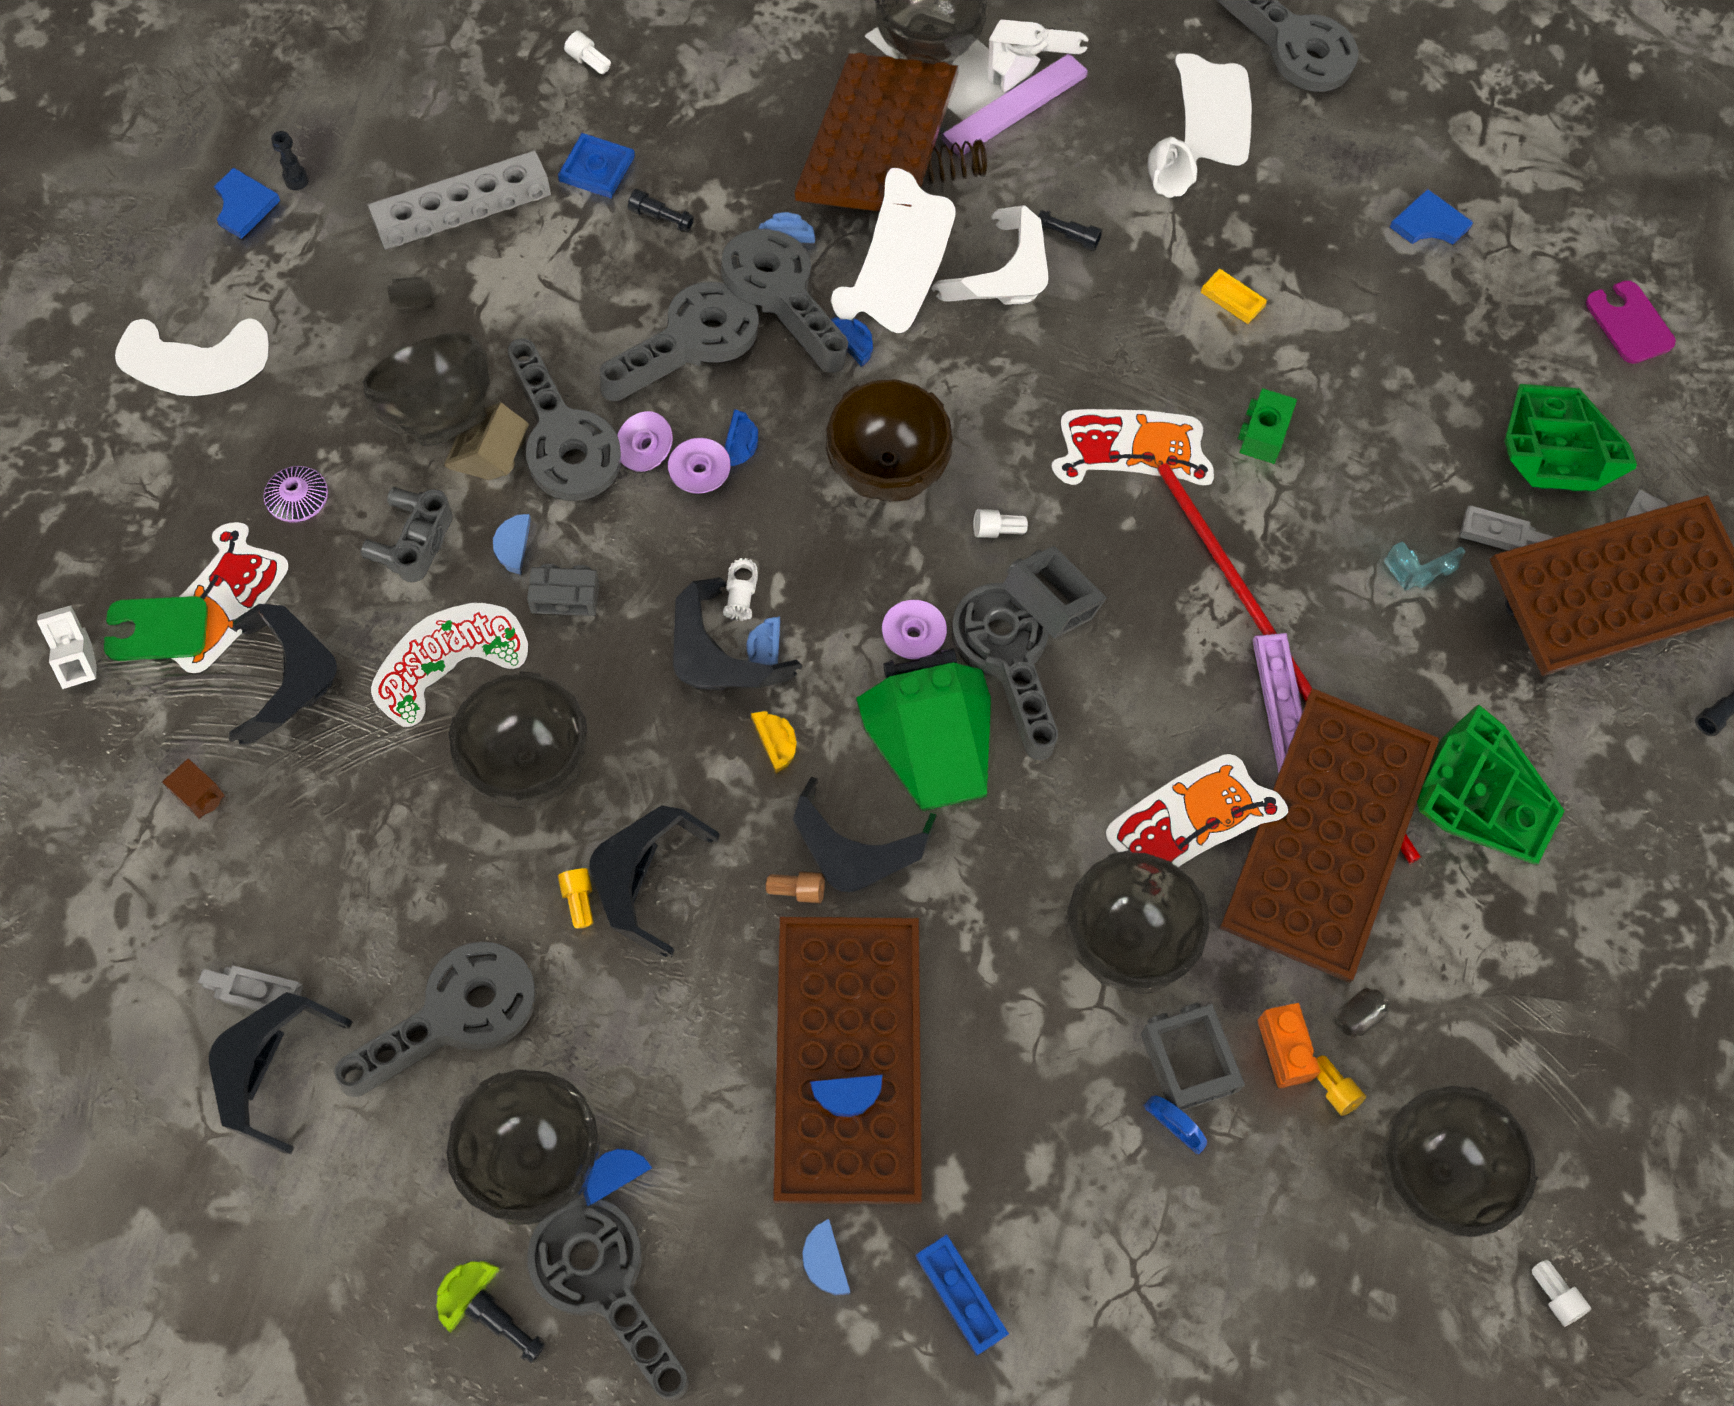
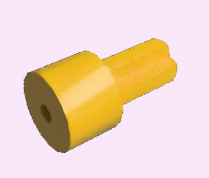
(576, 886)
(1342, 1092)

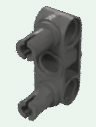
(420, 536)

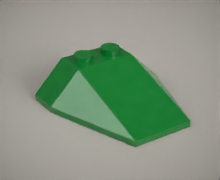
(1564, 440)
(933, 731)
(1489, 790)

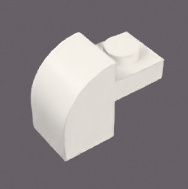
(69, 645)

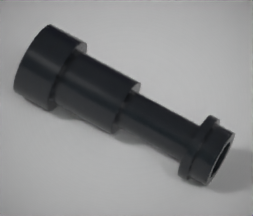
(293, 174)
(641, 203)
(1074, 231)
(946, 656)
(1713, 720)
(498, 1321)

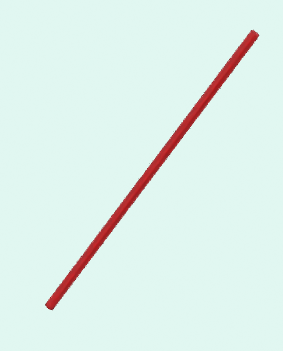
(1244, 594)

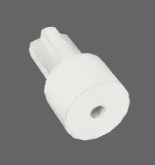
(583, 50)
(990, 524)
(1566, 1302)

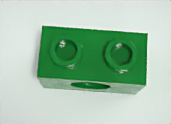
(1261, 440)

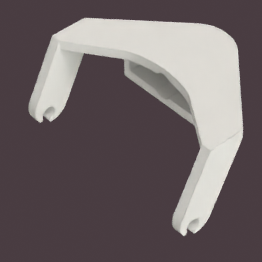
(1016, 64)
(1020, 278)

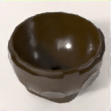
(893, 424)

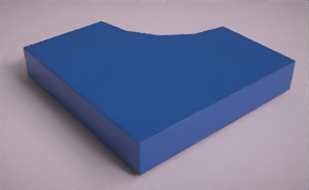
(244, 202)
(1431, 218)

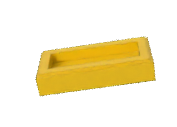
(1233, 296)

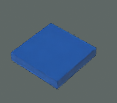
(596, 165)

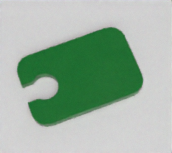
(162, 628)

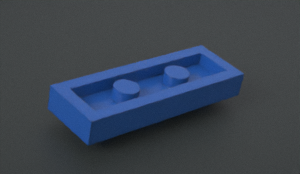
(961, 1295)

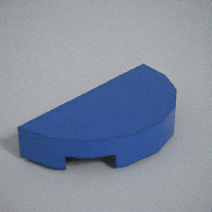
(859, 339)
(741, 438)
(847, 1095)
(1177, 1122)
(612, 1172)

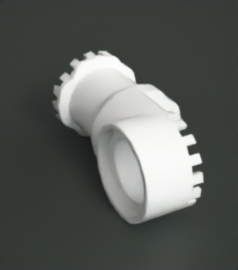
(740, 591)

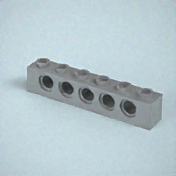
(459, 199)

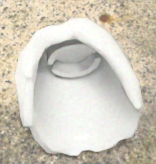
(1171, 167)

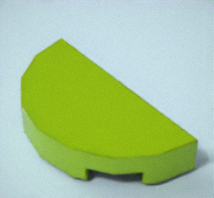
(460, 1288)

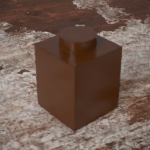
(194, 789)

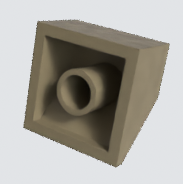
(489, 446)

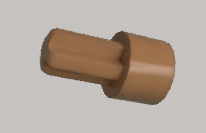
(806, 886)

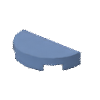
(791, 225)
(511, 542)
(764, 642)
(823, 1261)

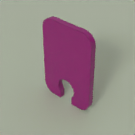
(1634, 328)

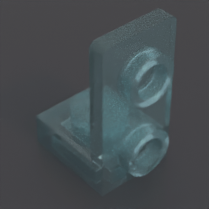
(1410, 573)

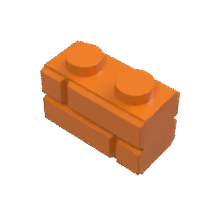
(1288, 1045)

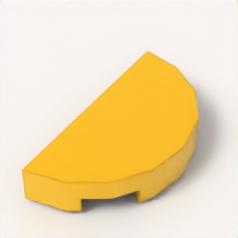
(777, 738)

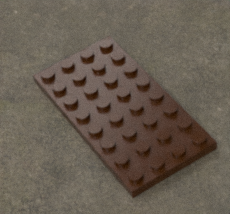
(877, 120)
(1620, 584)
(1327, 863)
(848, 1014)

